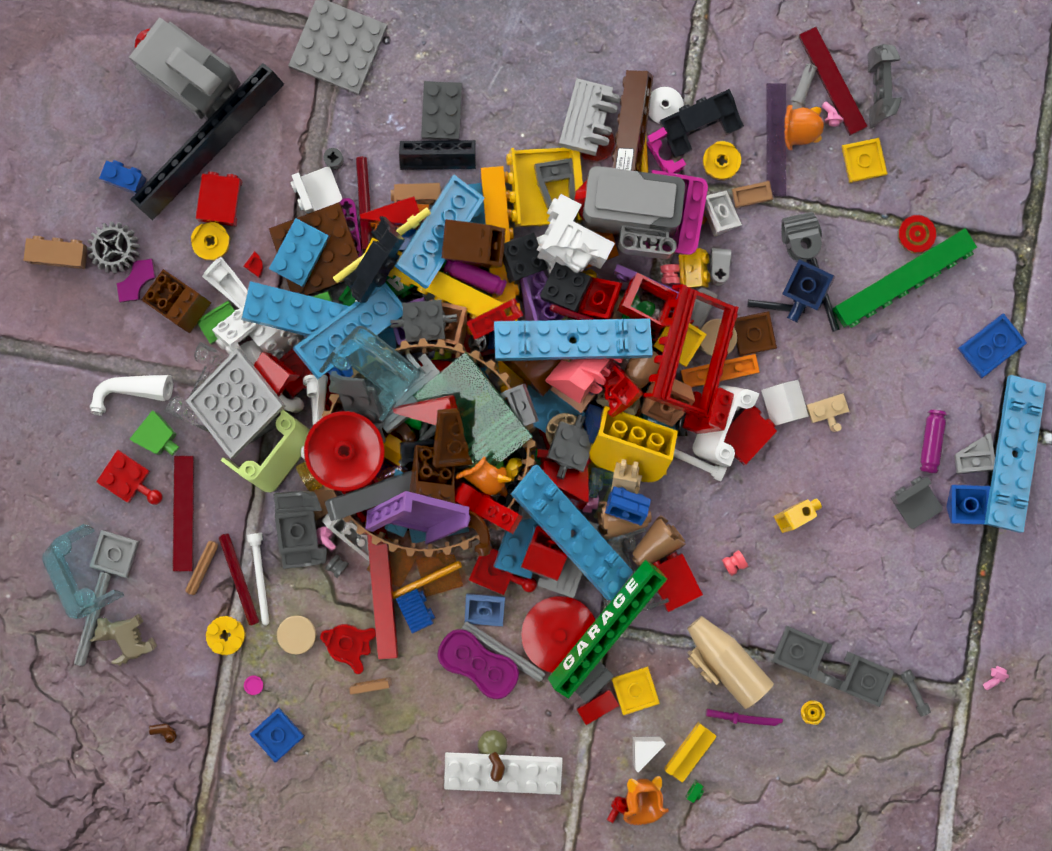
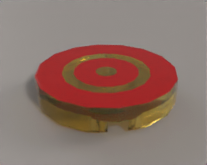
(916, 234)

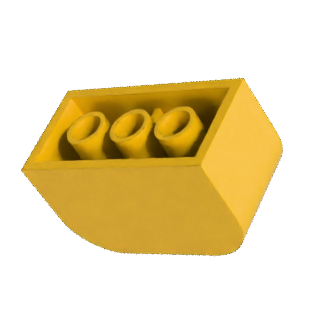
(634, 441)

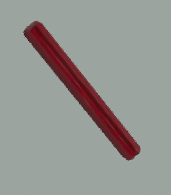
(364, 199)
(238, 579)

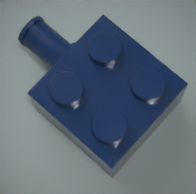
(807, 288)

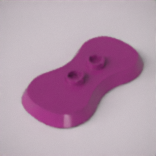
(491, 672)

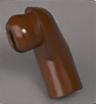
(165, 730)

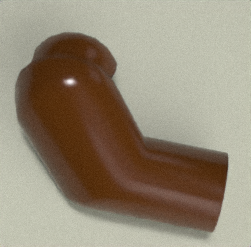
(498, 767)

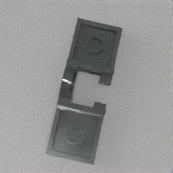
(804, 652)

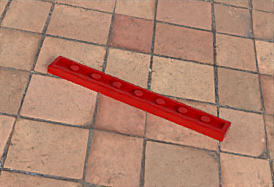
(382, 598)

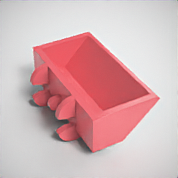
(580, 376)

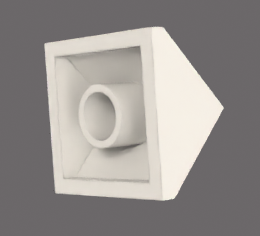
(721, 213)
(785, 402)
(645, 749)

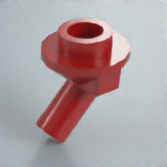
(619, 805)

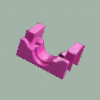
(655, 145)

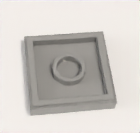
(114, 554)

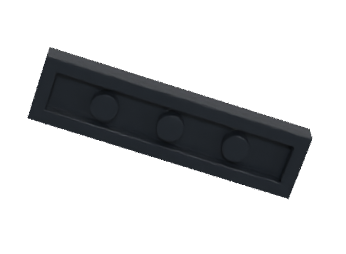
(437, 157)

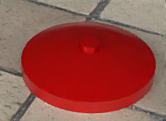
(344, 451)
(554, 629)

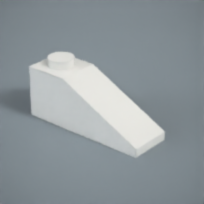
(348, 534)

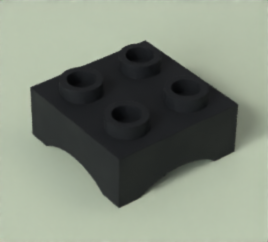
(521, 258)
(565, 287)

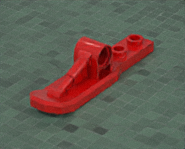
(485, 506)

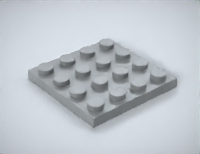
(338, 46)
(235, 403)

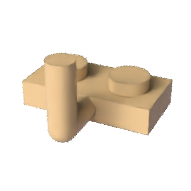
(827, 410)

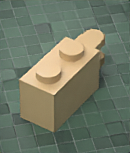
(627, 477)

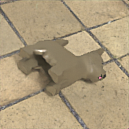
(127, 637)

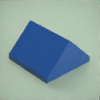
(967, 504)

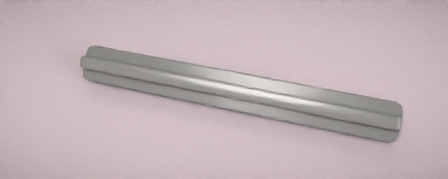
(91, 622)
(500, 649)

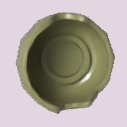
(492, 742)

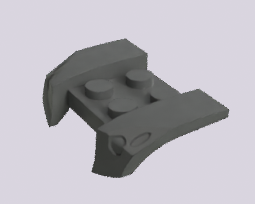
(880, 62)
(358, 398)
(297, 529)

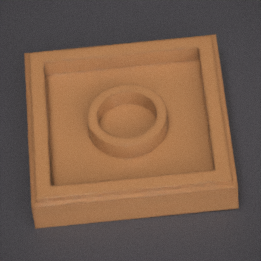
(370, 685)

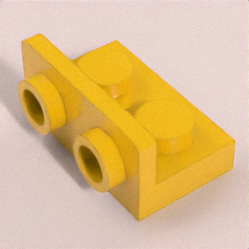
(694, 269)

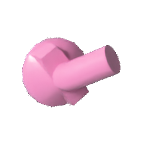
(833, 118)
(324, 536)
(999, 675)

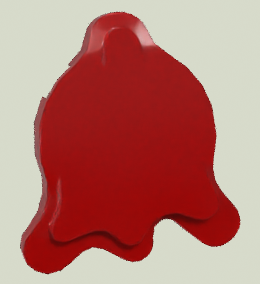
(348, 643)

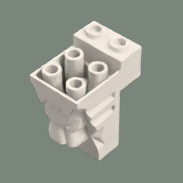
(570, 242)

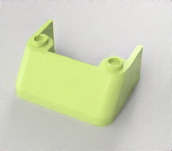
(280, 460)

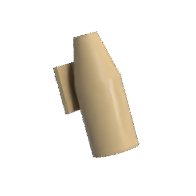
(727, 661)

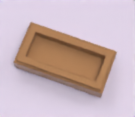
(752, 194)

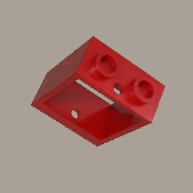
(653, 287)

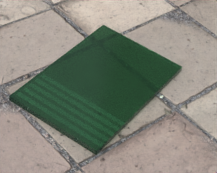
(486, 417)

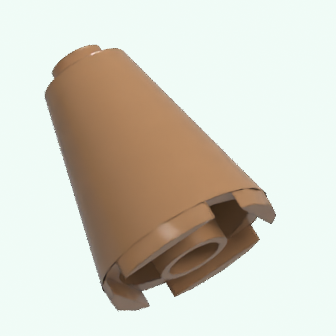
(640, 369)
(614, 526)
(658, 542)

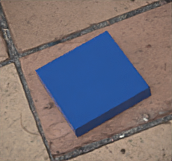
(277, 735)

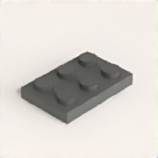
(441, 110)

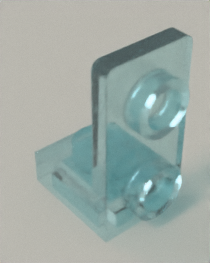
(598, 478)

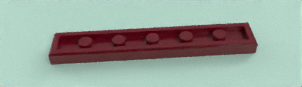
(832, 81)
(183, 513)

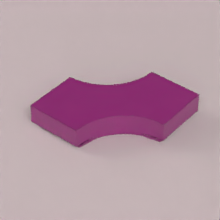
(141, 273)

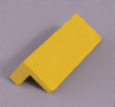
(690, 752)

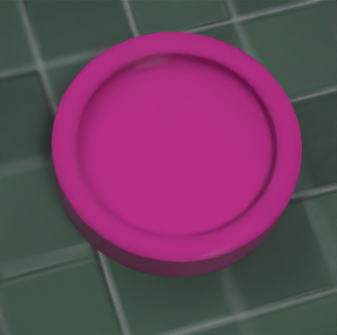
(253, 685)

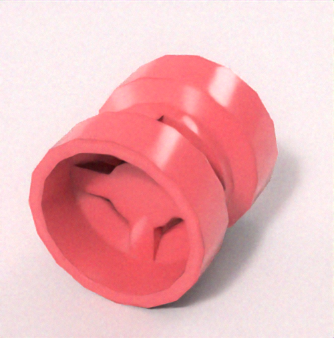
(670, 274)
(735, 563)

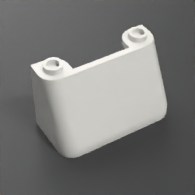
(711, 445)

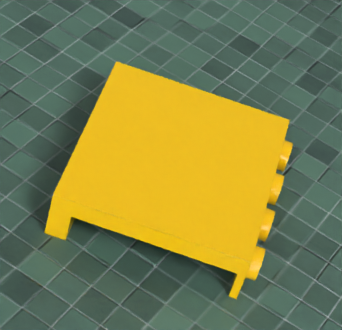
(525, 193)

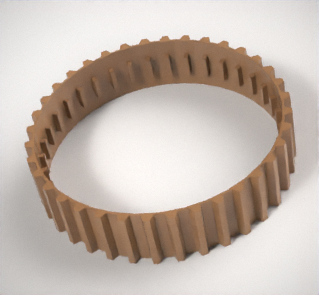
(441, 347)

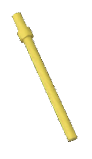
(412, 222)

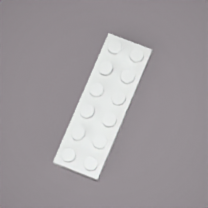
(521, 773)

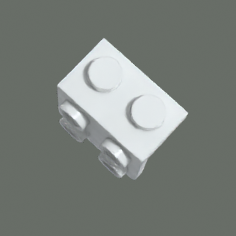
(316, 189)
(232, 331)
(275, 340)

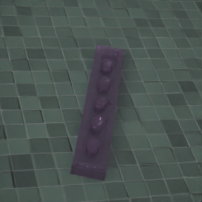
(776, 138)

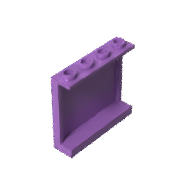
(419, 513)

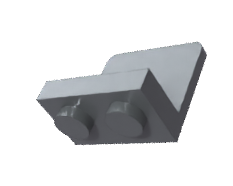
(916, 502)

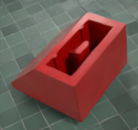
(544, 555)

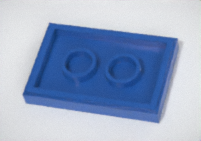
(992, 345)

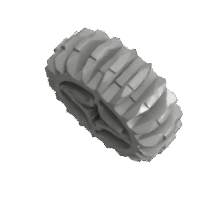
(108, 252)

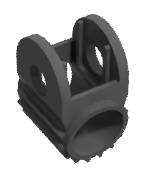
(801, 229)

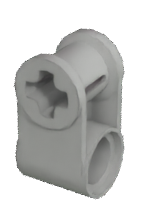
(720, 262)

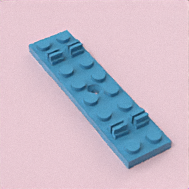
(551, 339)
(1011, 474)
(557, 518)

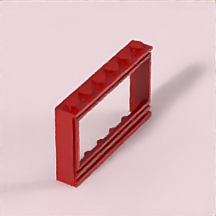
(673, 348)

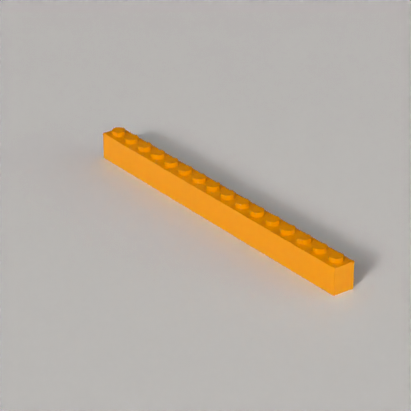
(498, 215)

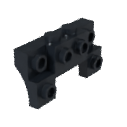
(699, 116)
(377, 261)

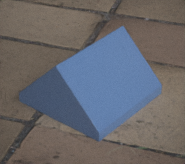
(484, 609)

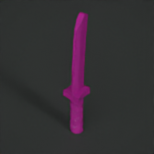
(736, 717)

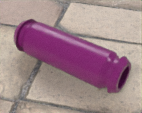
(476, 277)
(933, 441)

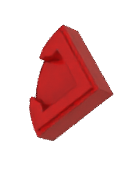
(255, 265)

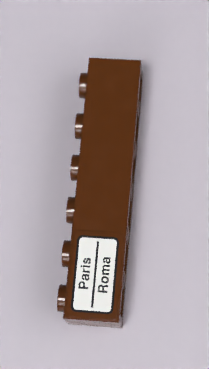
(632, 120)

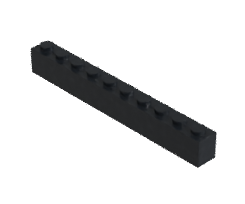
(207, 141)

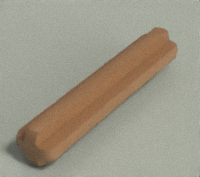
(201, 567)

